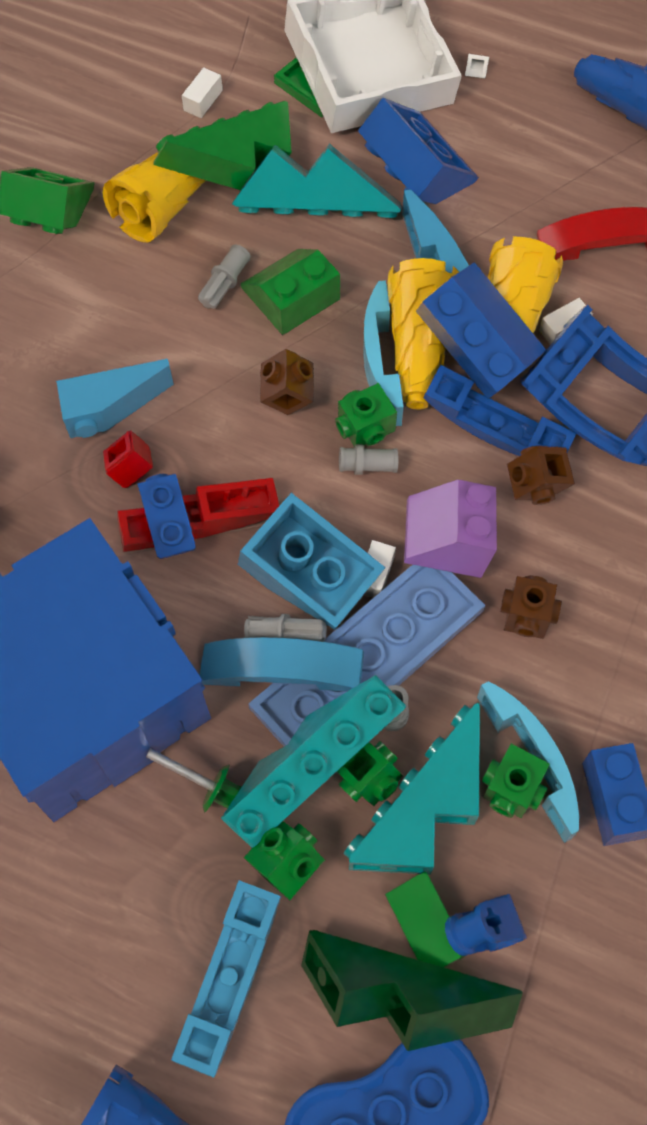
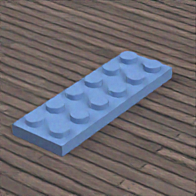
(397, 634)

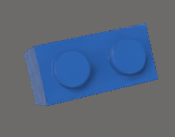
(617, 793)

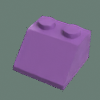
(452, 528)

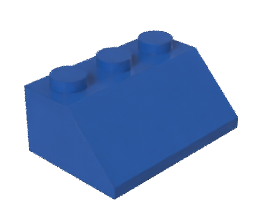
(415, 152)
(480, 330)

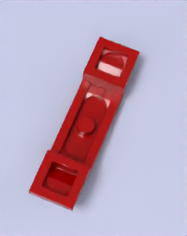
(596, 230)

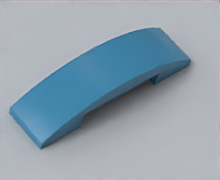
(282, 661)
(227, 979)

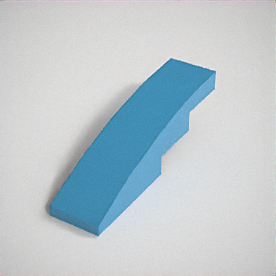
(429, 235)

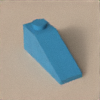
(105, 398)

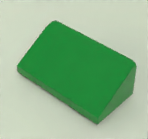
(423, 920)

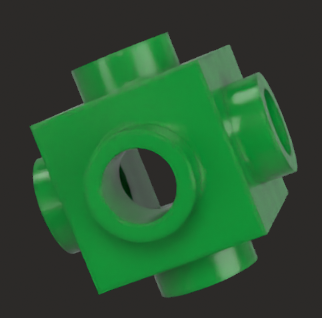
(366, 416)
(517, 769)
(370, 774)
(285, 858)

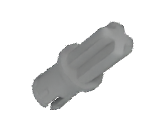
(224, 276)
(285, 628)

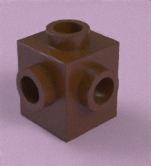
(287, 382)
(540, 474)
(530, 606)

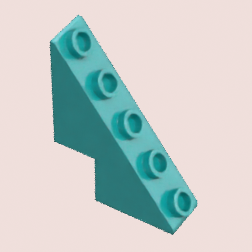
(328, 185)
(312, 756)
(438, 793)

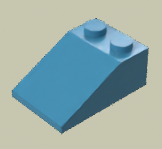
(309, 562)

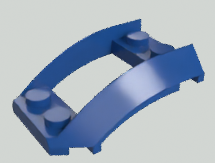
(562, 362)

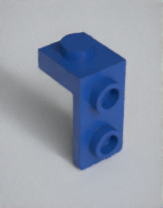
(166, 515)

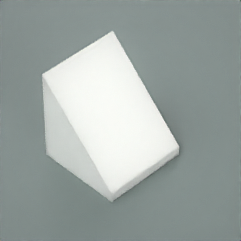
(477, 66)

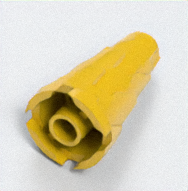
(147, 197)
(525, 275)
(416, 346)

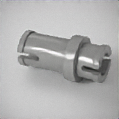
(362, 459)

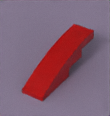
(209, 511)

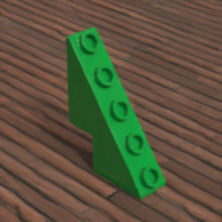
(229, 147)

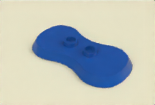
(410, 1088)

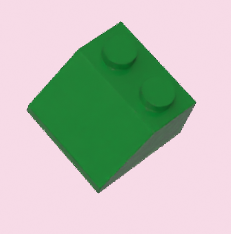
(43, 198)
(294, 288)

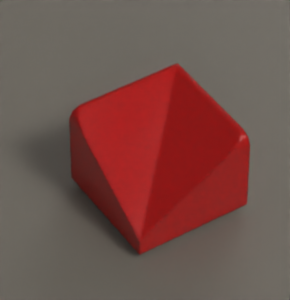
(127, 459)

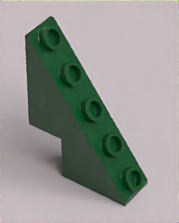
(418, 998)

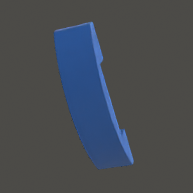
(490, 420)

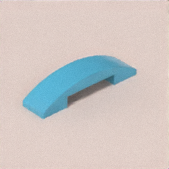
(377, 321)
(507, 711)

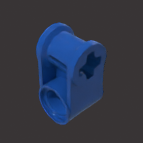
(489, 927)

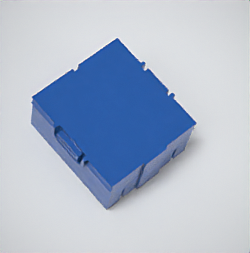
(86, 673)

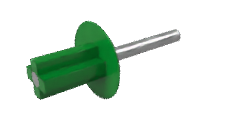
(219, 790)

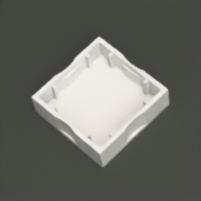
(368, 53)

